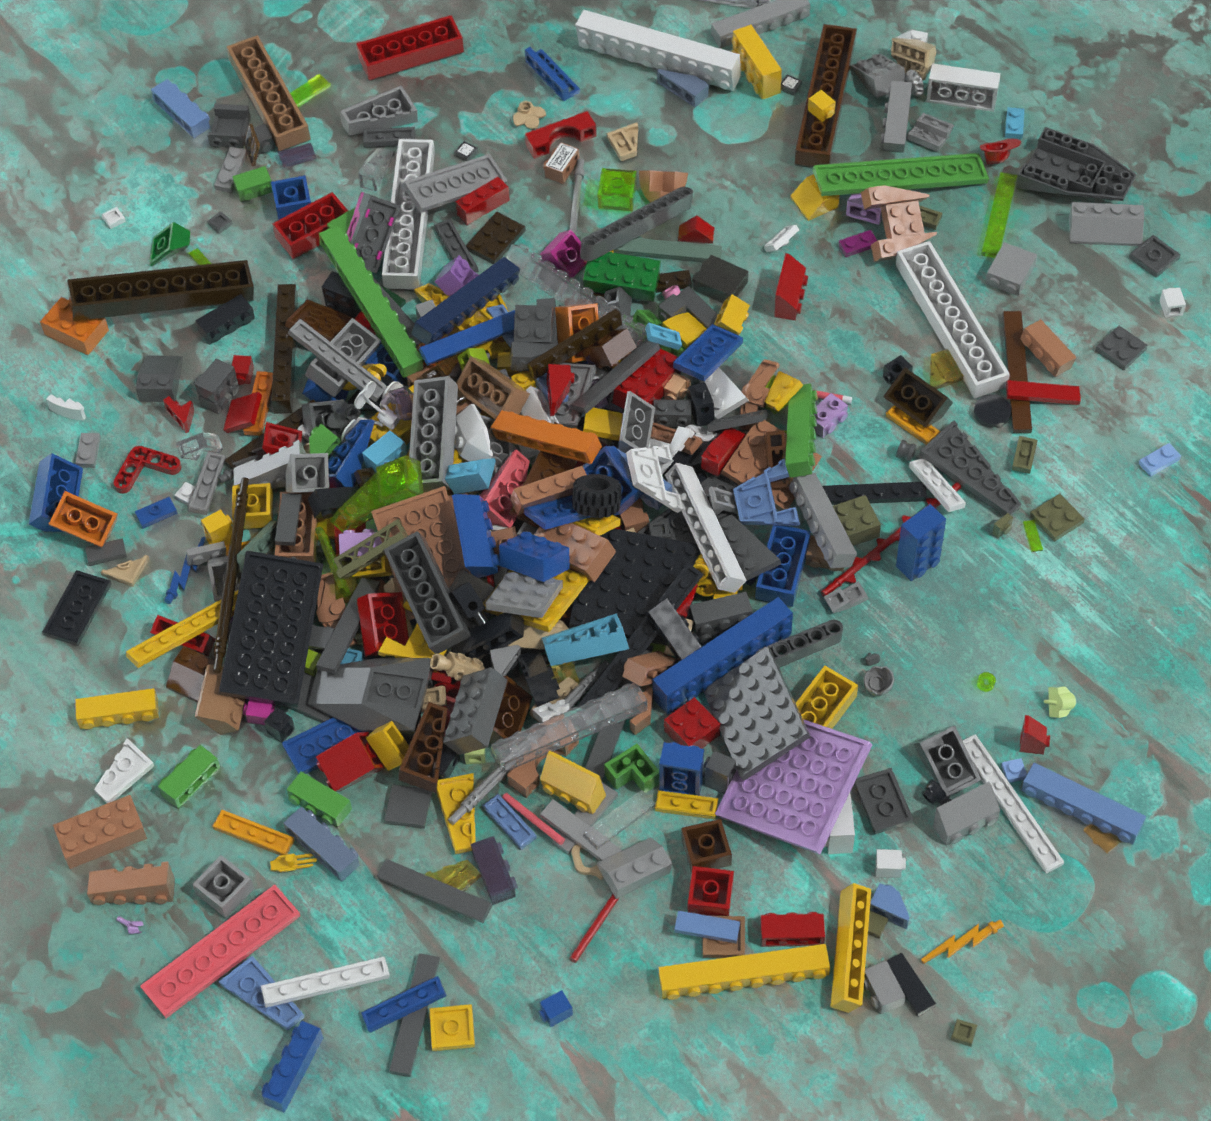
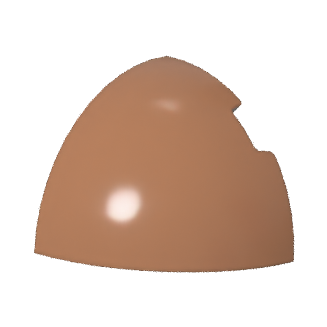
(659, 183)

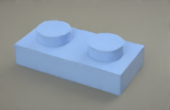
(1159, 459)

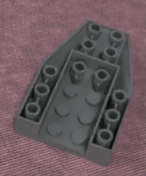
(1074, 168)
(375, 693)

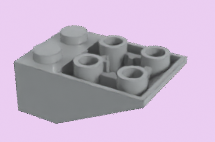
(878, 73)

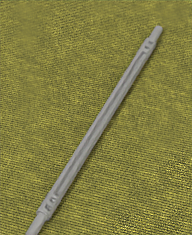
(496, 775)

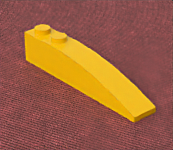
(431, 292)

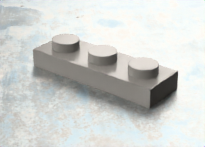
(231, 166)

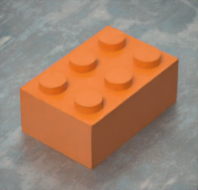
(80, 334)

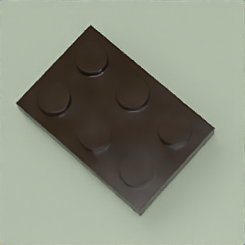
(495, 238)

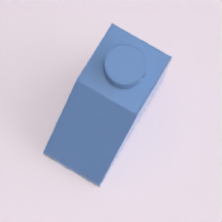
(889, 904)

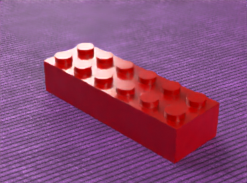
(410, 47)

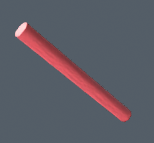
(533, 818)

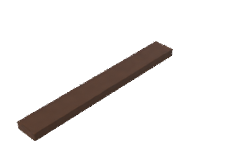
(1017, 369)

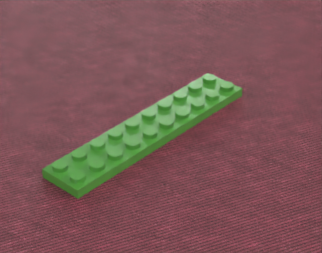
(901, 173)

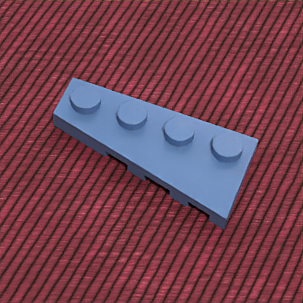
(246, 984)

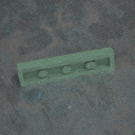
(260, 543)

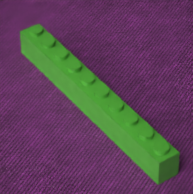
(371, 301)

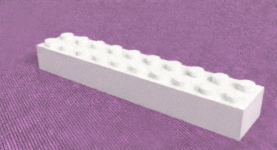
(658, 49)
(406, 243)
(952, 319)

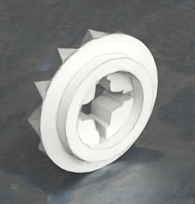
(917, 83)

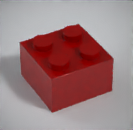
(692, 725)
(710, 891)

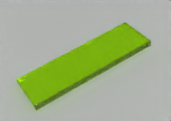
(199, 257)
(1032, 535)

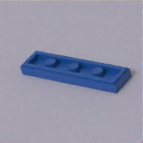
(403, 1004)

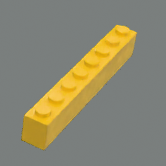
(744, 971)

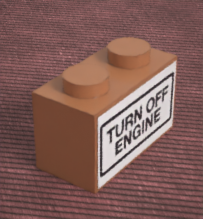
(561, 163)

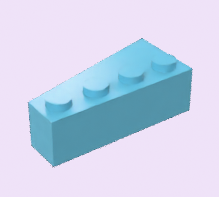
(586, 641)

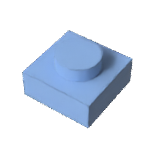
(1014, 770)

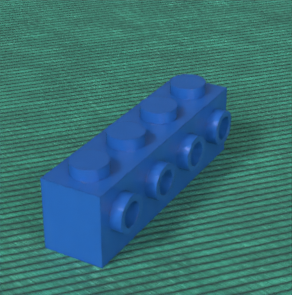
(292, 1066)

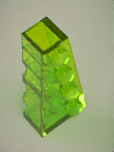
(358, 507)

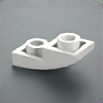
(68, 409)

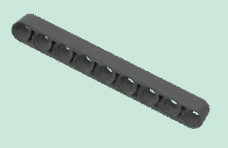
(636, 223)

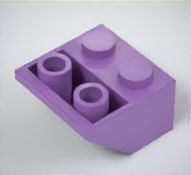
(455, 275)

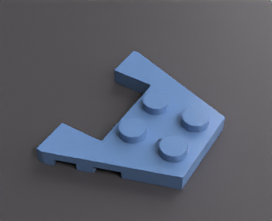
(756, 500)

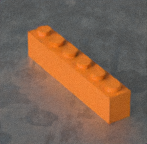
(546, 436)

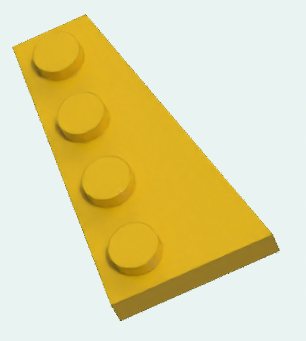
(451, 794)

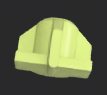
(1060, 701)

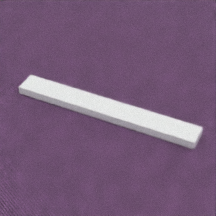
(1013, 807)

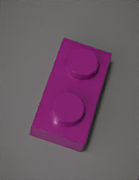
(857, 243)

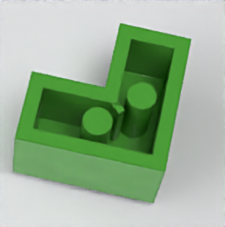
(632, 765)

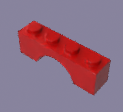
(578, 127)

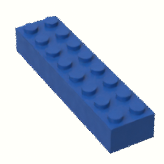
(721, 655)

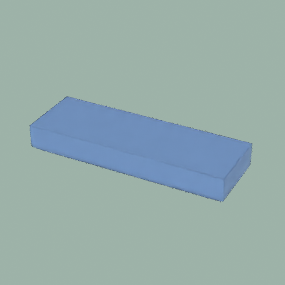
(509, 821)
(707, 927)

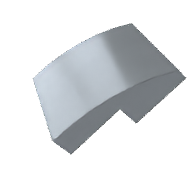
(930, 132)

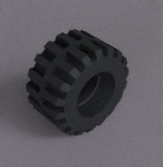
(596, 495)

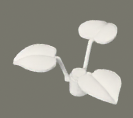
(385, 417)

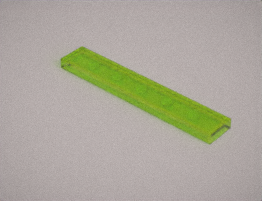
(999, 214)

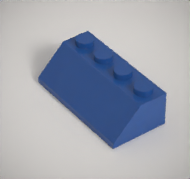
(53, 479)
(475, 534)

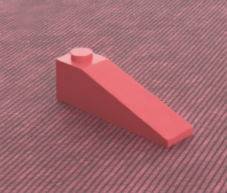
(509, 476)

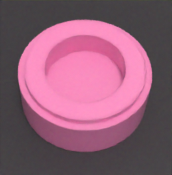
(671, 290)

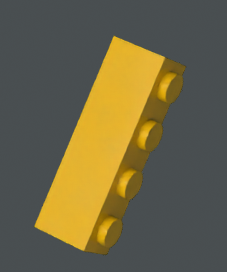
(117, 708)

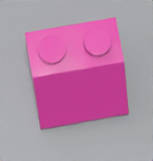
(565, 253)

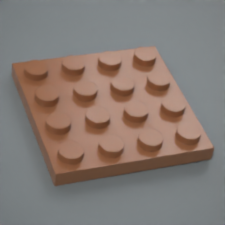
(751, 462)

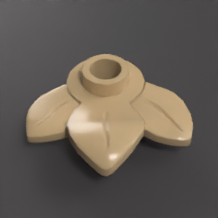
(528, 115)

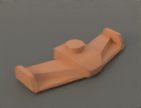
(756, 389)
(328, 608)

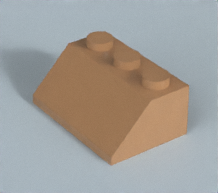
(215, 710)

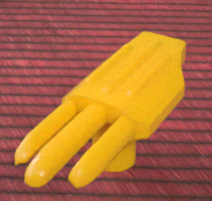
(290, 863)

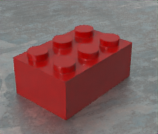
(382, 617)

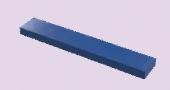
(468, 338)

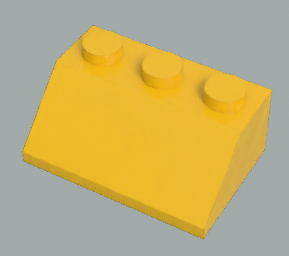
(572, 783)

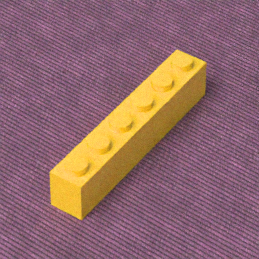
(851, 948)

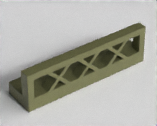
(373, 553)

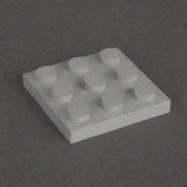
(524, 595)

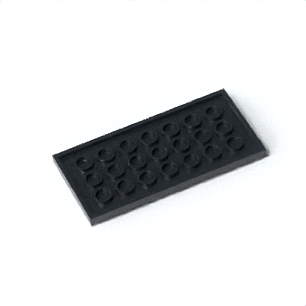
(271, 629)

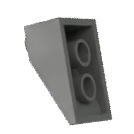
(159, 378)
(948, 760)

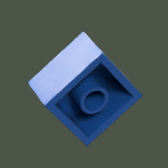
(290, 195)

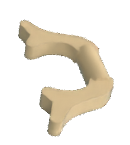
(580, 868)

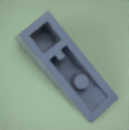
(685, 86)

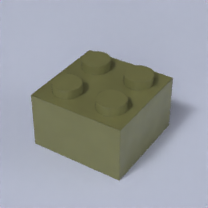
(858, 520)

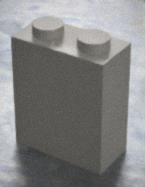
(1011, 269)

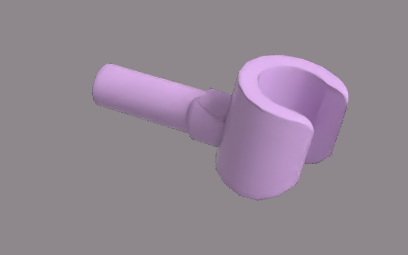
(132, 926)

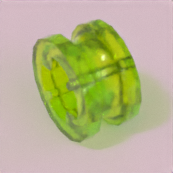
(991, 679)

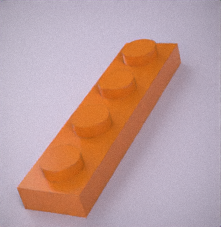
(263, 385)

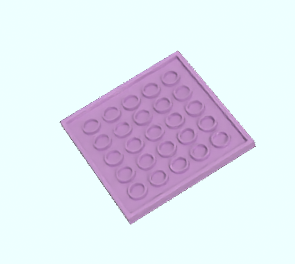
(800, 791)

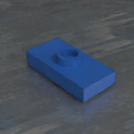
(156, 512)

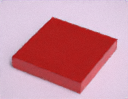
(242, 412)

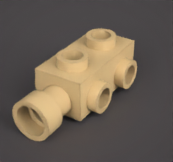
(456, 664)

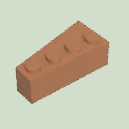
(132, 885)

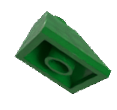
(169, 242)

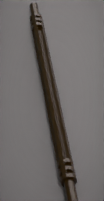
(230, 576)

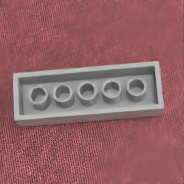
(434, 429)

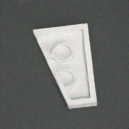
(123, 773)

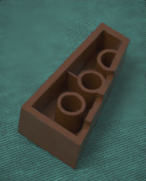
(424, 753)

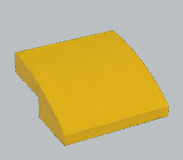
(688, 327)

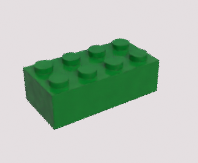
(633, 274)

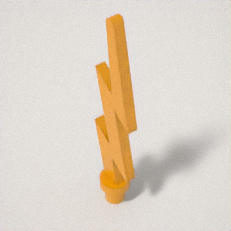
(974, 934)

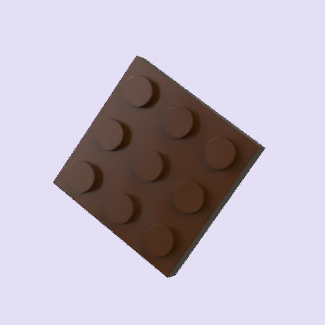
(321, 318)

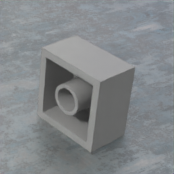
(223, 886)

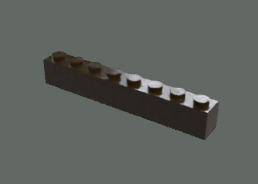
(284, 351)

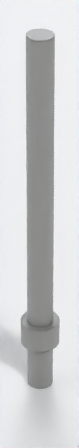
(578, 175)

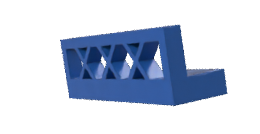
(550, 76)

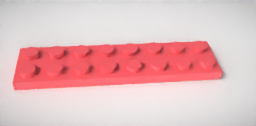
(220, 951)

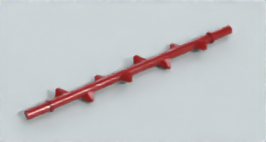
(858, 563)

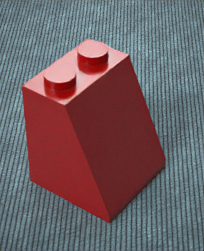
(349, 762)

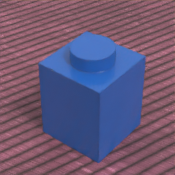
(555, 1009)

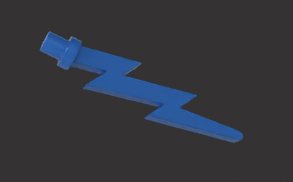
(180, 580)

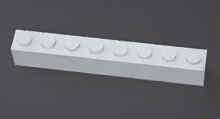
(706, 528)

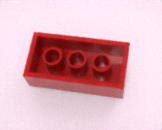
(301, 229)
(648, 379)

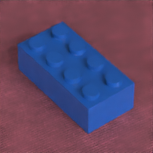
(920, 542)
(782, 581)

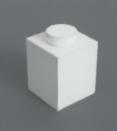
(1172, 302)
(889, 863)

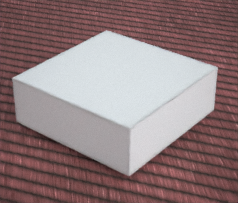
(113, 218)

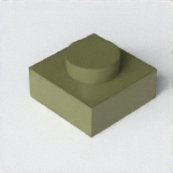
(1003, 526)

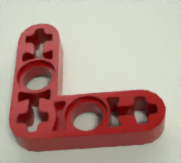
(140, 462)

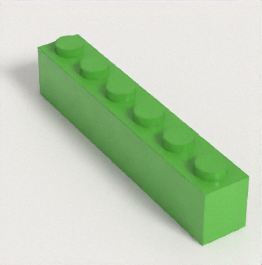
(801, 432)

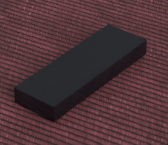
(911, 985)

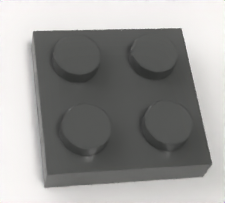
(1121, 347)

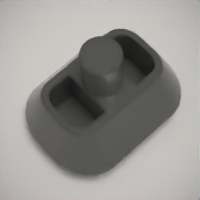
(872, 659)

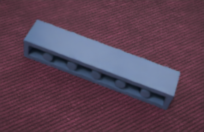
(1083, 803)

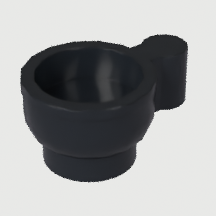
(934, 792)

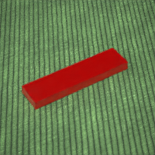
(1043, 392)

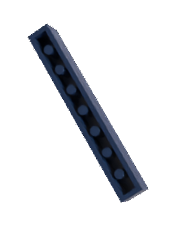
(466, 301)

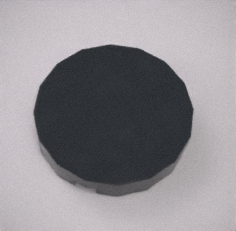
(992, 411)

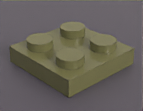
(1057, 517)

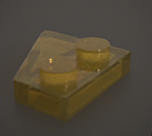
(944, 370)
(458, 876)

